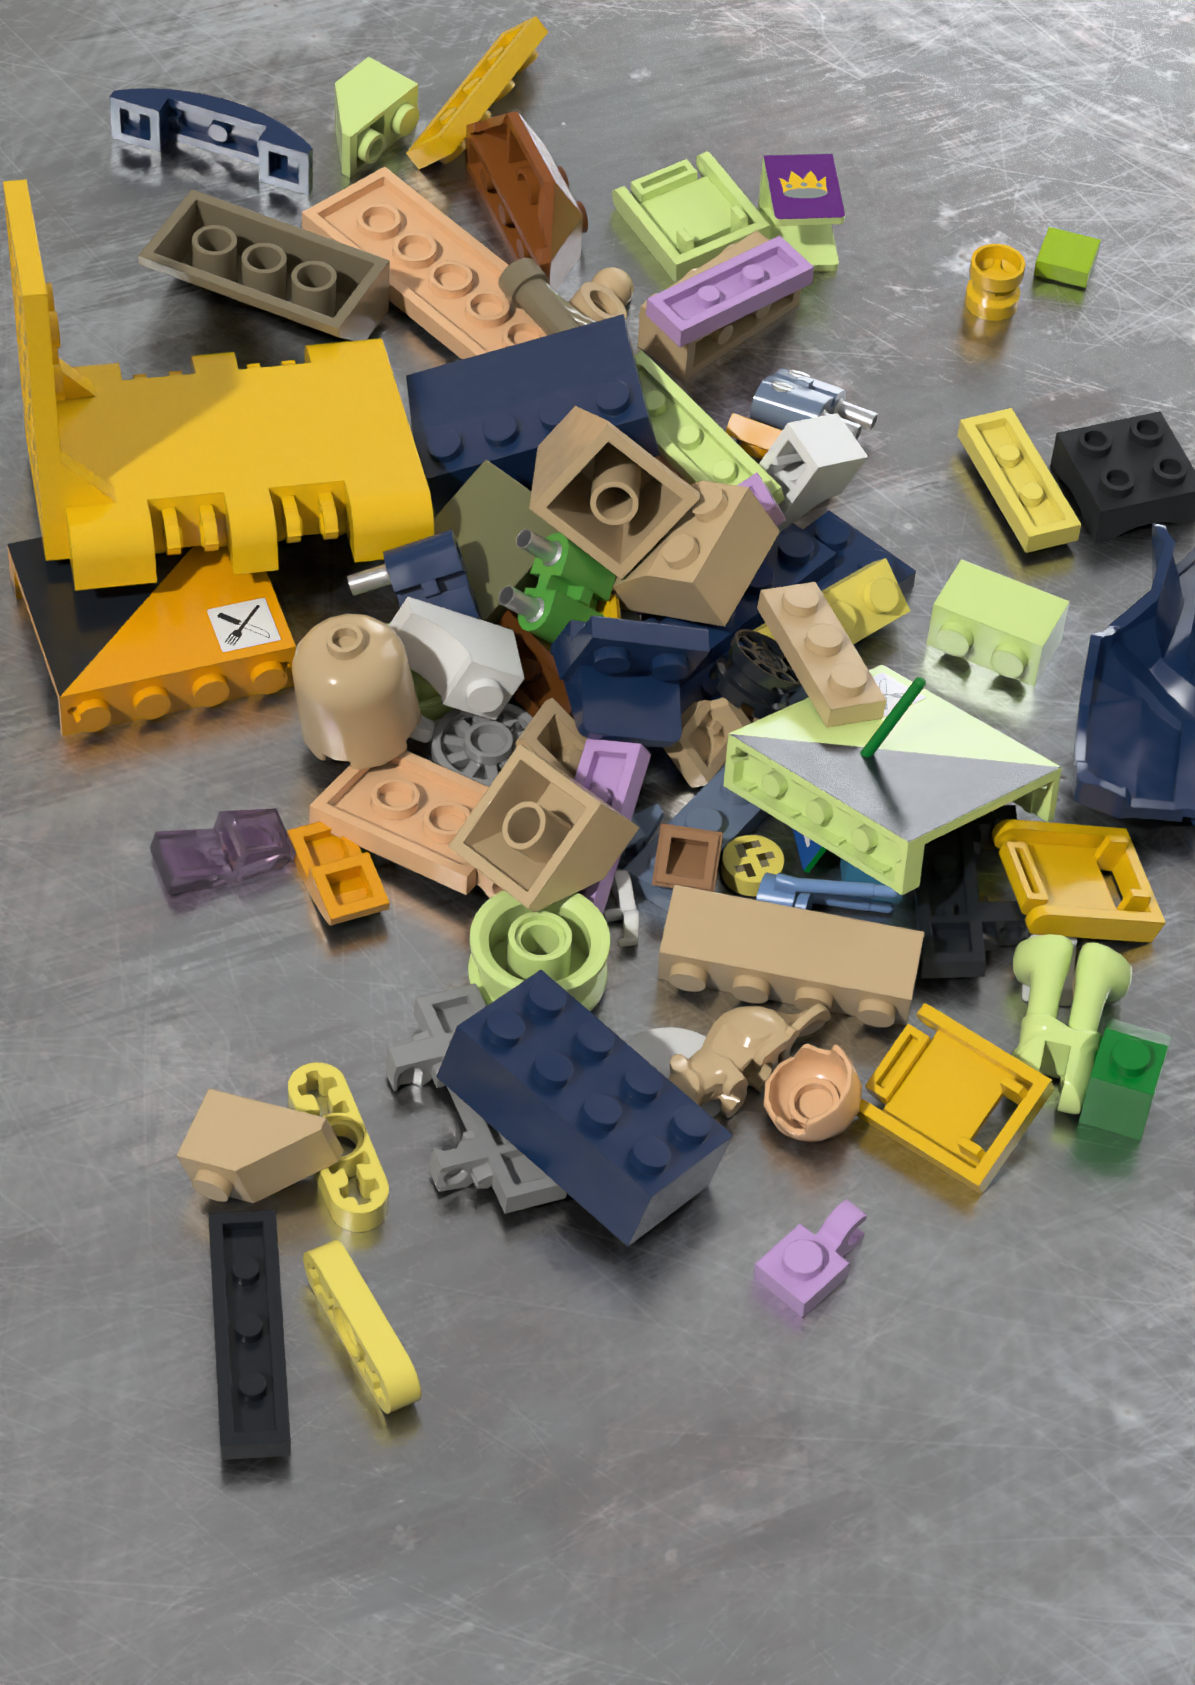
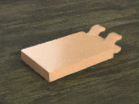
(407, 816)

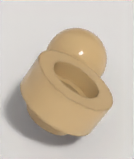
(604, 295)

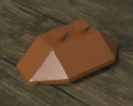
(526, 194)

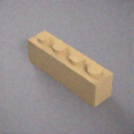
(789, 956)

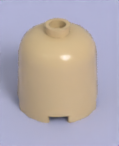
(354, 691)

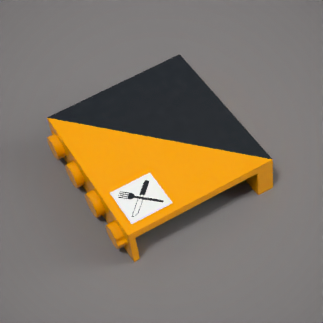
(153, 645)

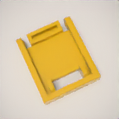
(1061, 883)
(944, 1093)

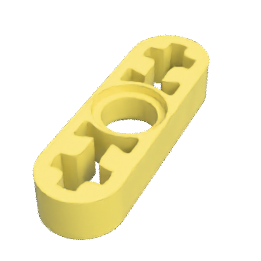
(362, 1162)
(362, 1326)

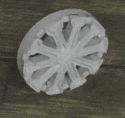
(479, 747)

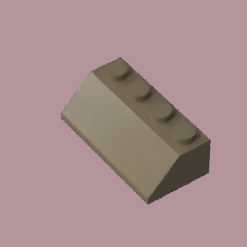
(272, 266)

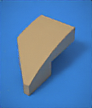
(705, 738)

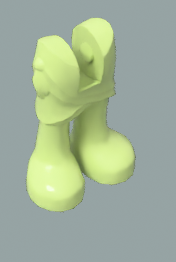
(1048, 1043)

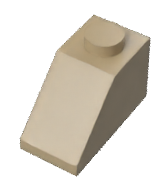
(253, 1147)

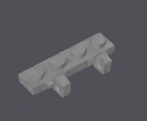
(483, 1153)

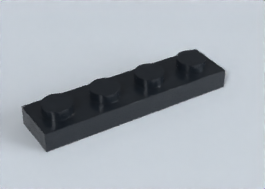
(249, 1335)

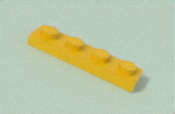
(483, 86)

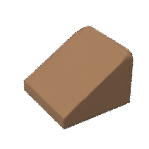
(687, 857)

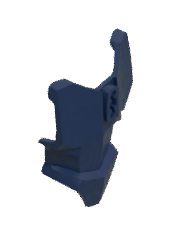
(1140, 701)

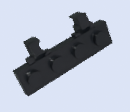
(948, 904)

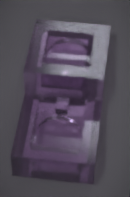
(232, 851)

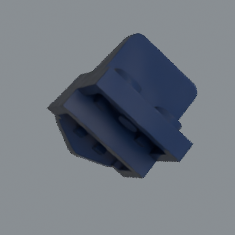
(627, 677)

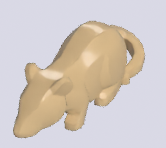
(742, 1052)

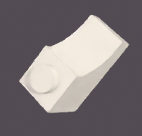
(812, 463)
(462, 657)

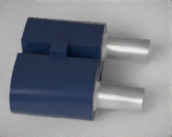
(425, 571)

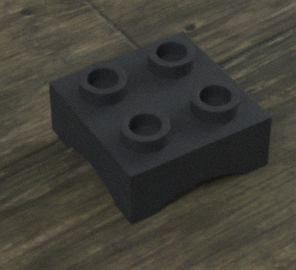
(1126, 474)

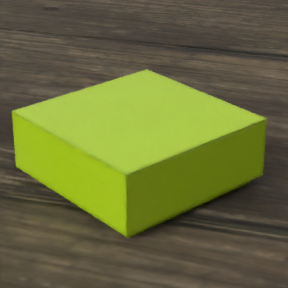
(1067, 257)

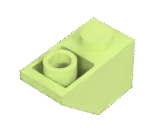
(372, 113)

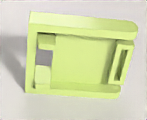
(686, 217)

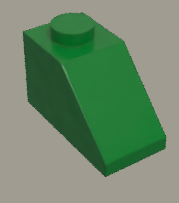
(1124, 1079)

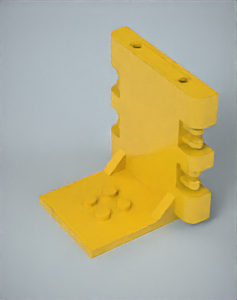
(207, 451)

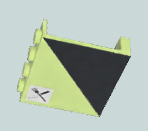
(882, 809)

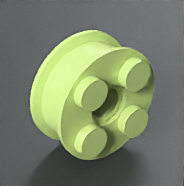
(566, 935)

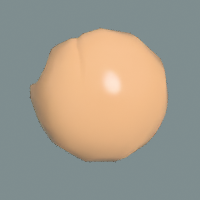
(813, 1094)

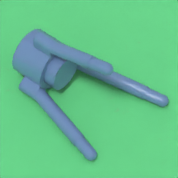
(804, 892)

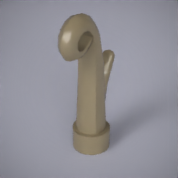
(530, 290)

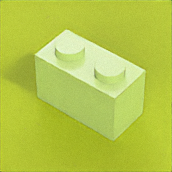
(997, 622)

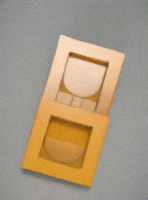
(337, 874)

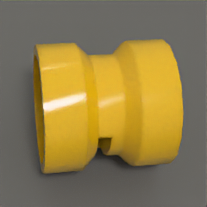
(994, 282)

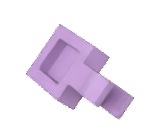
(811, 1266)

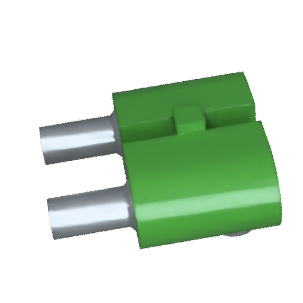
(566, 586)

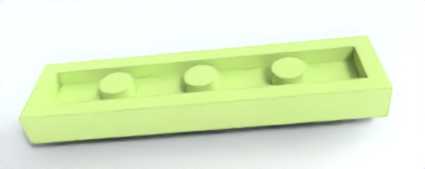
(691, 437)

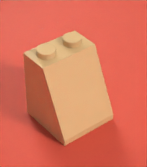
(606, 491)

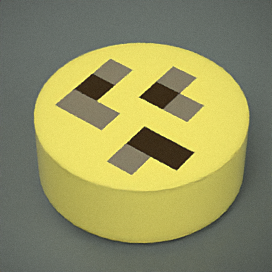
(747, 861)

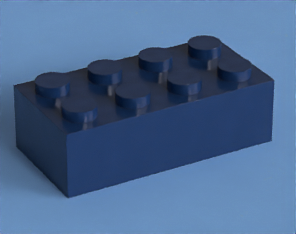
(584, 1106)

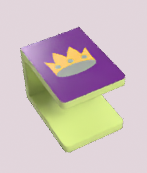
(801, 203)

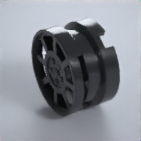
(755, 674)

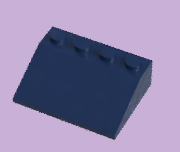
(514, 397)

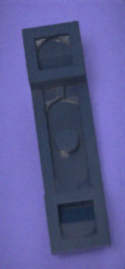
(214, 124)

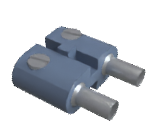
(797, 397)

